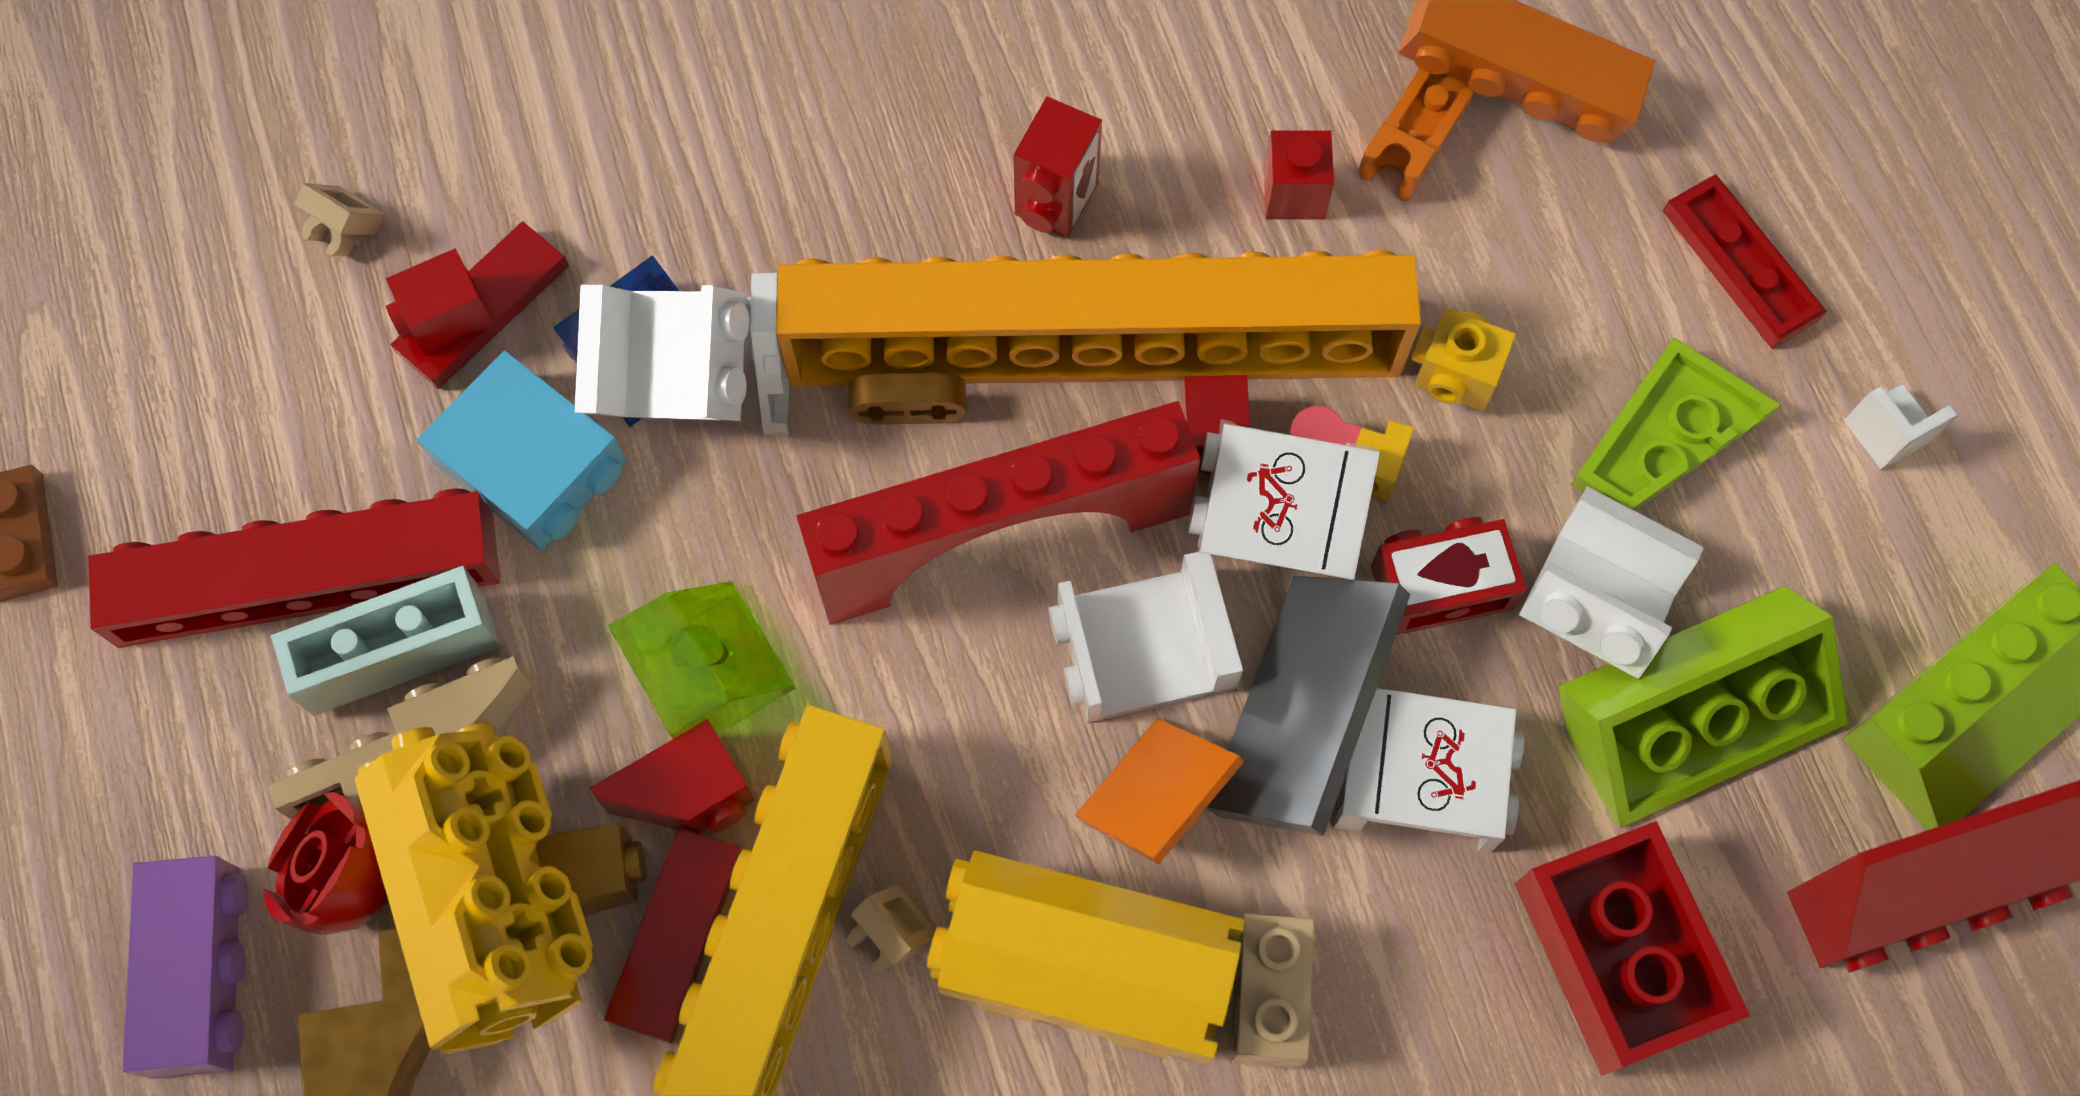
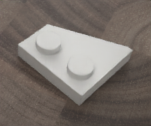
(766, 354)

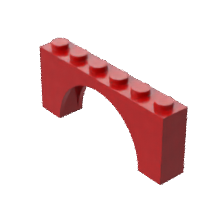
(1125, 467)

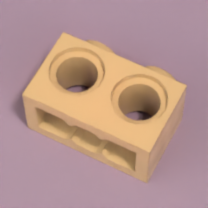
(1273, 992)

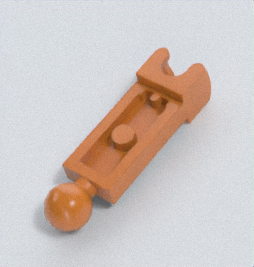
(1417, 129)

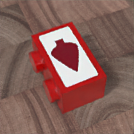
(1056, 167)
(1452, 573)

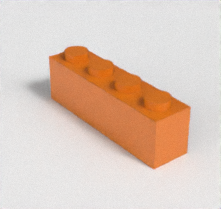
(1532, 62)

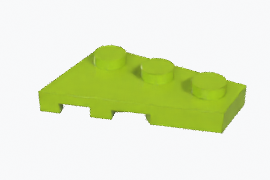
(1672, 426)

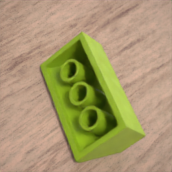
(1707, 704)
(1980, 704)

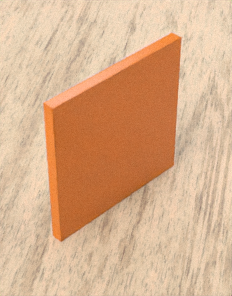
(1159, 790)

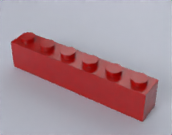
(286, 568)

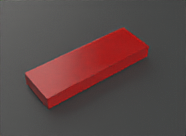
(1744, 261)
(507, 282)
(673, 935)

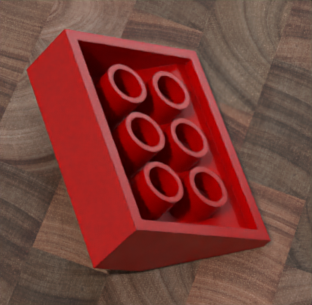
(1942, 878)

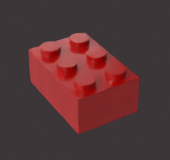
(1630, 948)

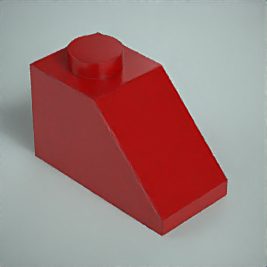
(679, 785)

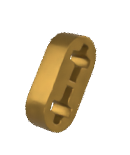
(907, 398)

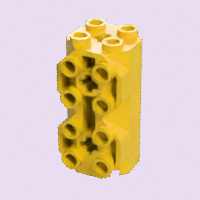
(473, 909)
(1086, 956)

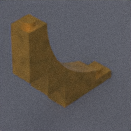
(384, 1043)

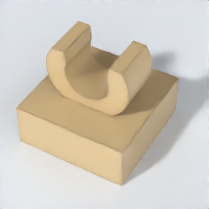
(340, 212)
(893, 926)

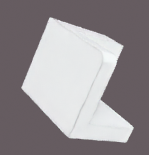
(1895, 424)

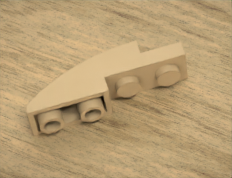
(485, 694)

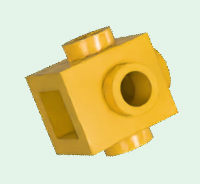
(1462, 358)

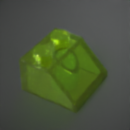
(701, 657)

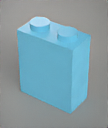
(523, 450)

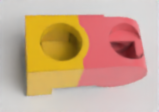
(1328, 426)

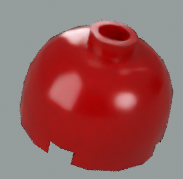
(326, 869)

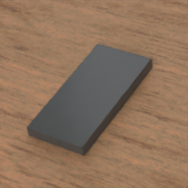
(1310, 702)

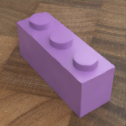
(184, 967)

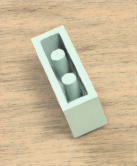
(385, 641)

